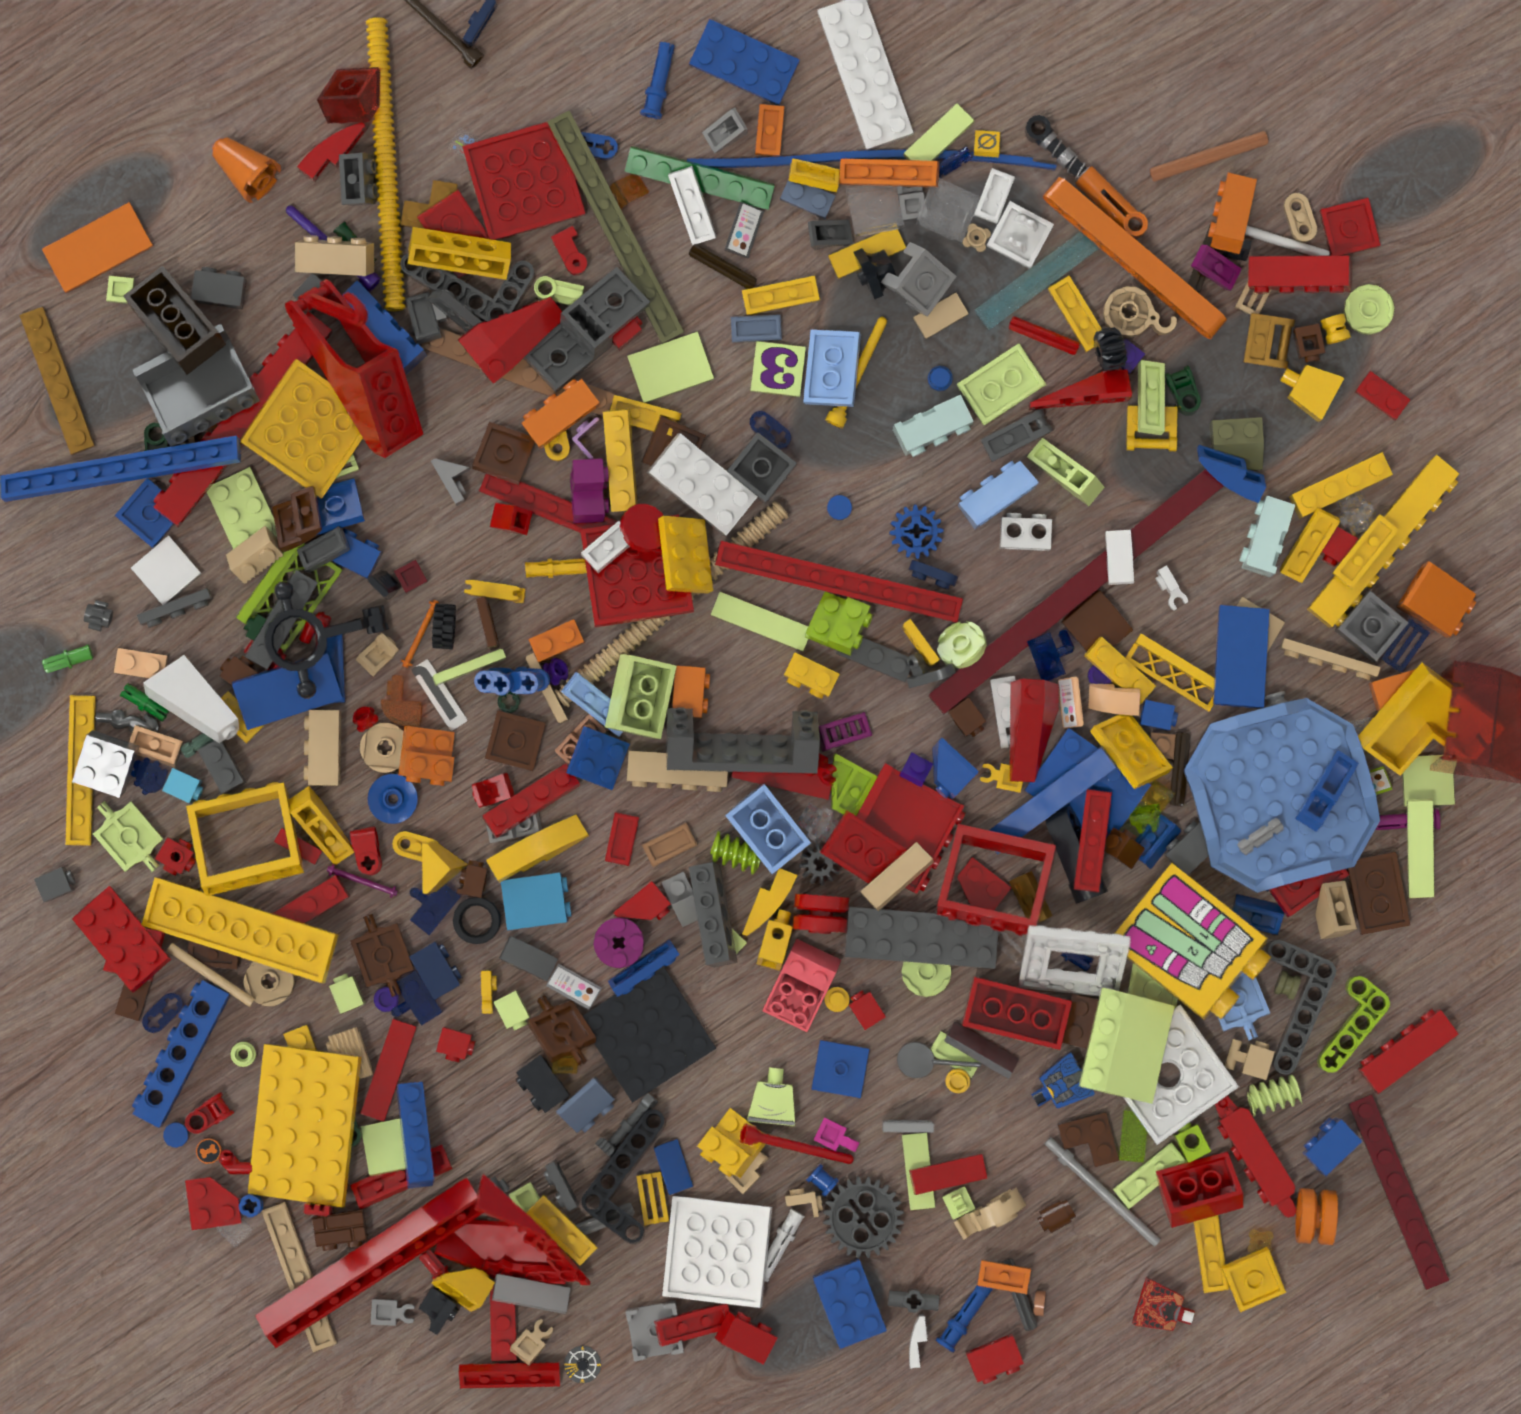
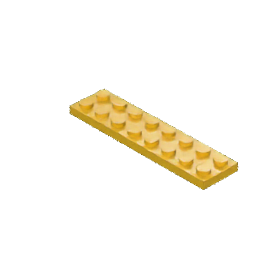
(240, 930)

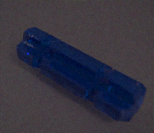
(954, 161)

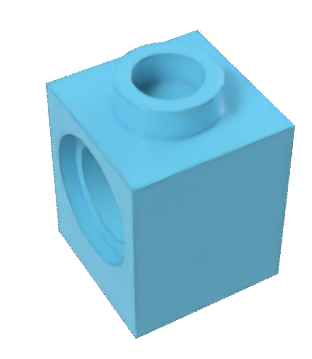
(183, 786)

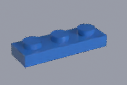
(643, 968)

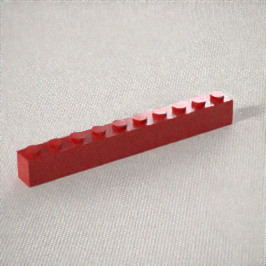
(190, 486)
(369, 1263)

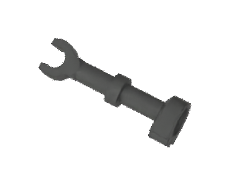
(608, 1146)

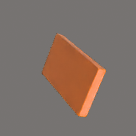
(97, 247)

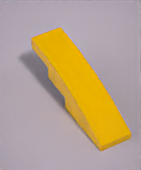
(537, 847)

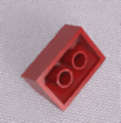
(1199, 1189)

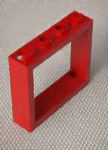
(1005, 844)

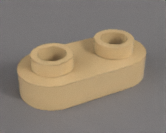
(1300, 218)

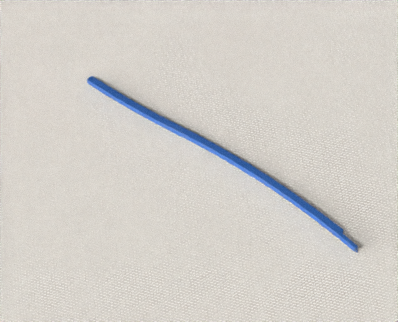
(868, 154)

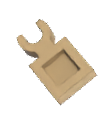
(530, 1344)

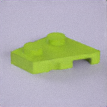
(851, 785)

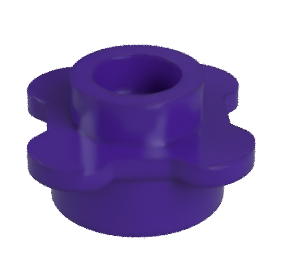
(556, 670)

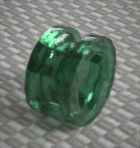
(515, 697)

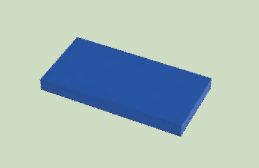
(1241, 656)
(275, 696)

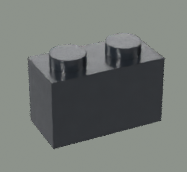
(542, 1084)

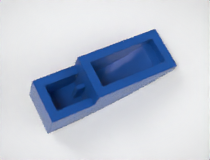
(1232, 473)
(1327, 791)

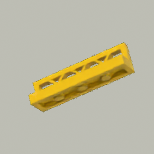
(1176, 662)

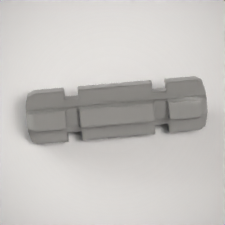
(1260, 836)

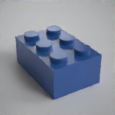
(849, 1303)

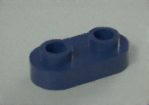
(923, 571)

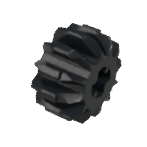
(1110, 348)

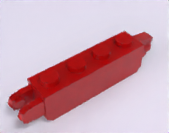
(1257, 1155)

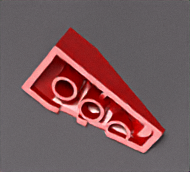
(507, 339)
(1101, 388)
(1032, 717)

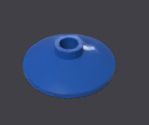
(379, 799)

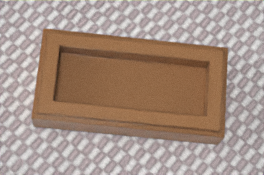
(669, 845)

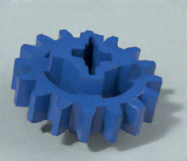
(916, 542)

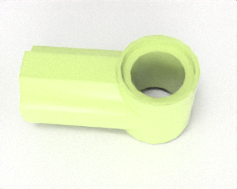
(562, 292)

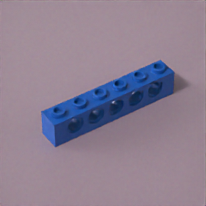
(157, 1113)

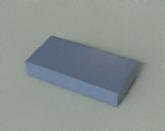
(756, 328)

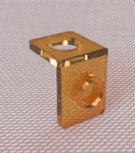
(628, 189)

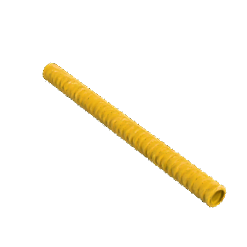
(386, 169)

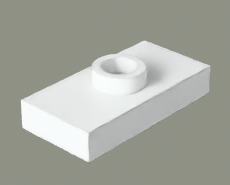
(994, 196)

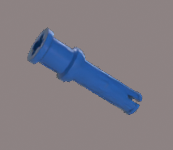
(656, 91)
(958, 1325)

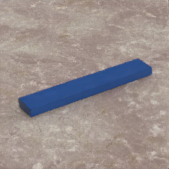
(1056, 795)

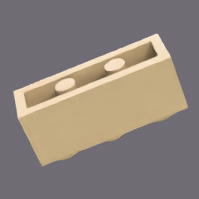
(334, 256)
(323, 748)

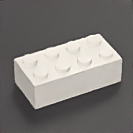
(701, 484)

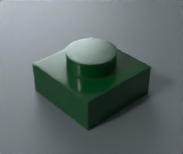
(254, 626)

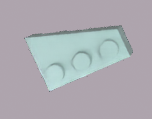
(933, 426)

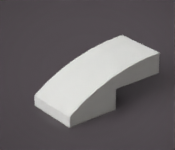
(1119, 557)
(918, 1335)

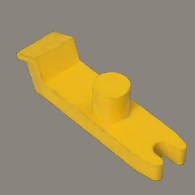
(495, 591)

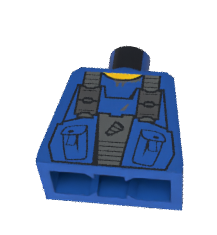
(1061, 1084)

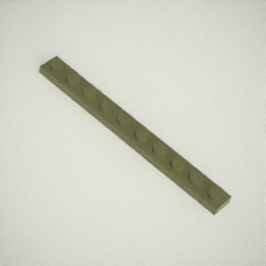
(614, 225)

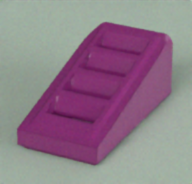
(864, 726)

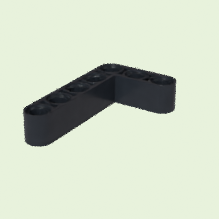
(620, 1175)

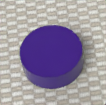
(1095, 676)
(384, 1001)

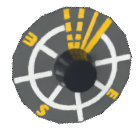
(582, 1364)

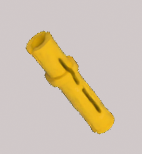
(555, 568)

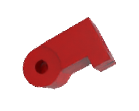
(573, 260)

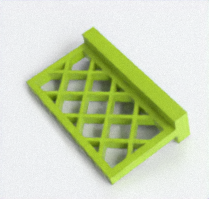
(267, 585)

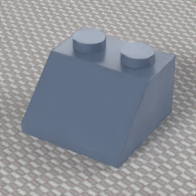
(586, 1105)

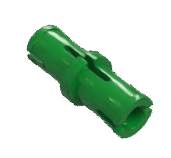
(144, 702)

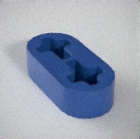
(596, 139)

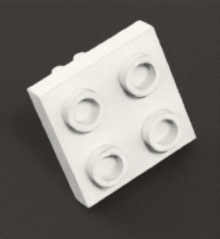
(1020, 235)

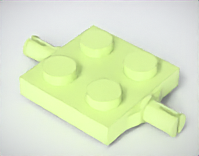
(128, 836)

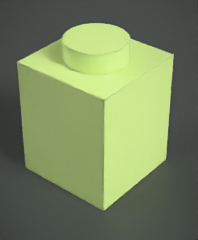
(346, 993)
(512, 1010)

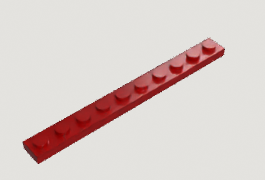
(838, 581)

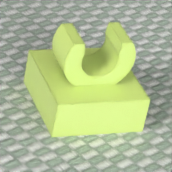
(958, 1202)

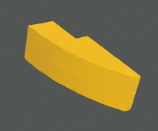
(769, 901)

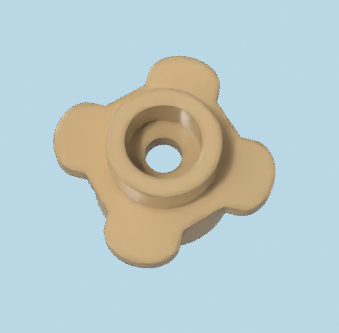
(983, 235)

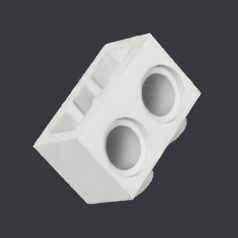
(1026, 540)

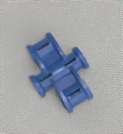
(518, 681)

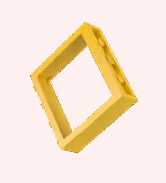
(254, 874)

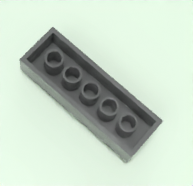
(919, 938)

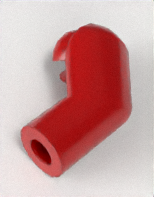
(308, 632)
(233, 1165)

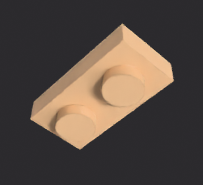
(139, 663)

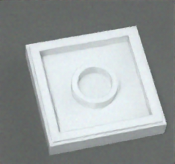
(166, 570)

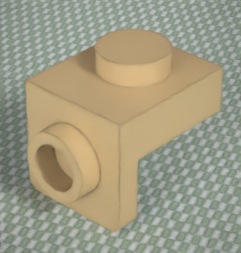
(378, 654)
(799, 1196)

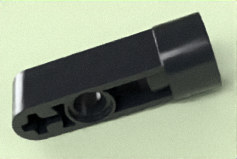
(1066, 835)

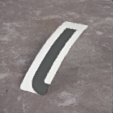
(439, 696)

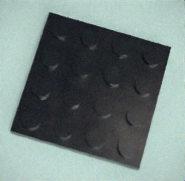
(648, 1034)

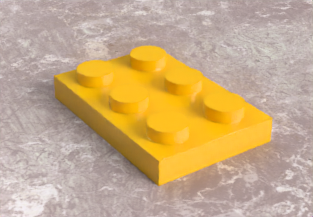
(685, 554)
(1131, 750)

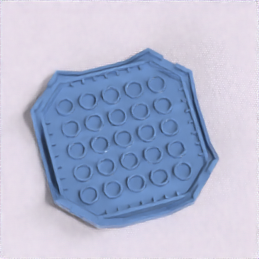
(1264, 770)

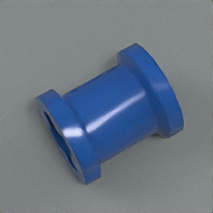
(822, 1180)
(248, 1212)

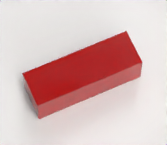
(307, 850)

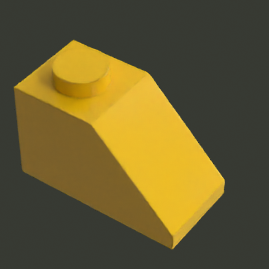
(466, 1287)

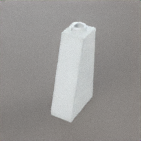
(191, 698)

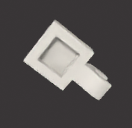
(1167, 581)

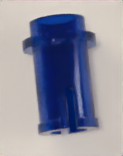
(1079, 960)

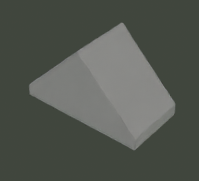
(725, 131)

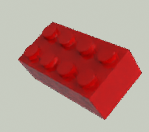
(1016, 1013)

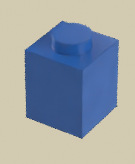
(1158, 715)

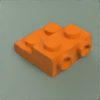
(427, 755)

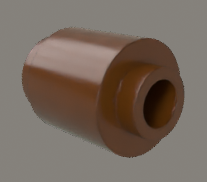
(1056, 1216)

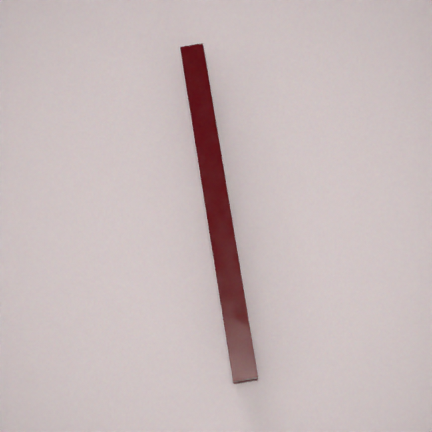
(1072, 594)

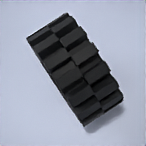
(444, 626)

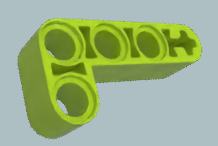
(1349, 1027)

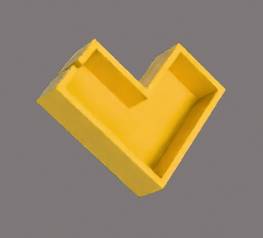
(1410, 720)

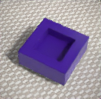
(1133, 355)
(916, 769)

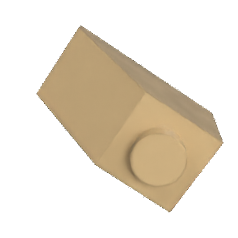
(1334, 911)

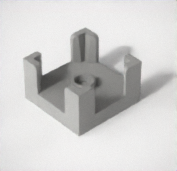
(921, 281)
(643, 1330)

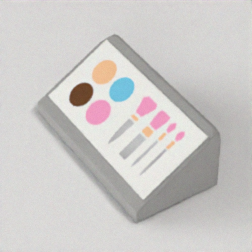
(574, 986)

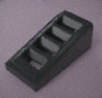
(385, 584)

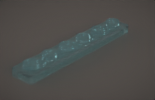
(1035, 280)

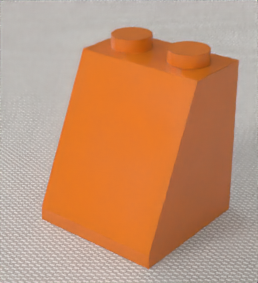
(1437, 600)

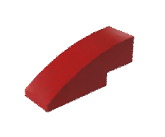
(330, 149)

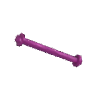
(332, 870)

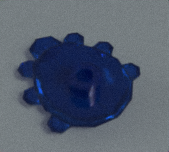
(148, 776)

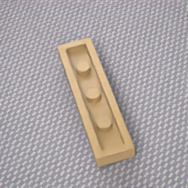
(1319, 656)

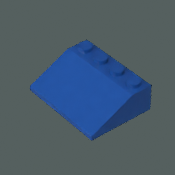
(1068, 753)

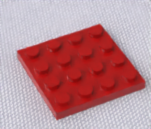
(522, 182)
(631, 586)

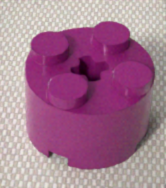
(620, 928)

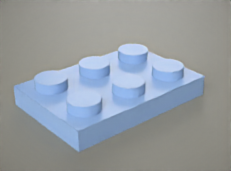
(832, 368)

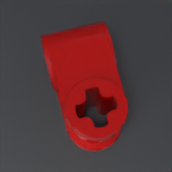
(366, 845)
(210, 1113)

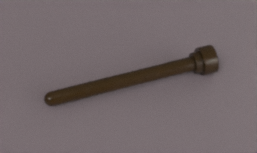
(470, 55)

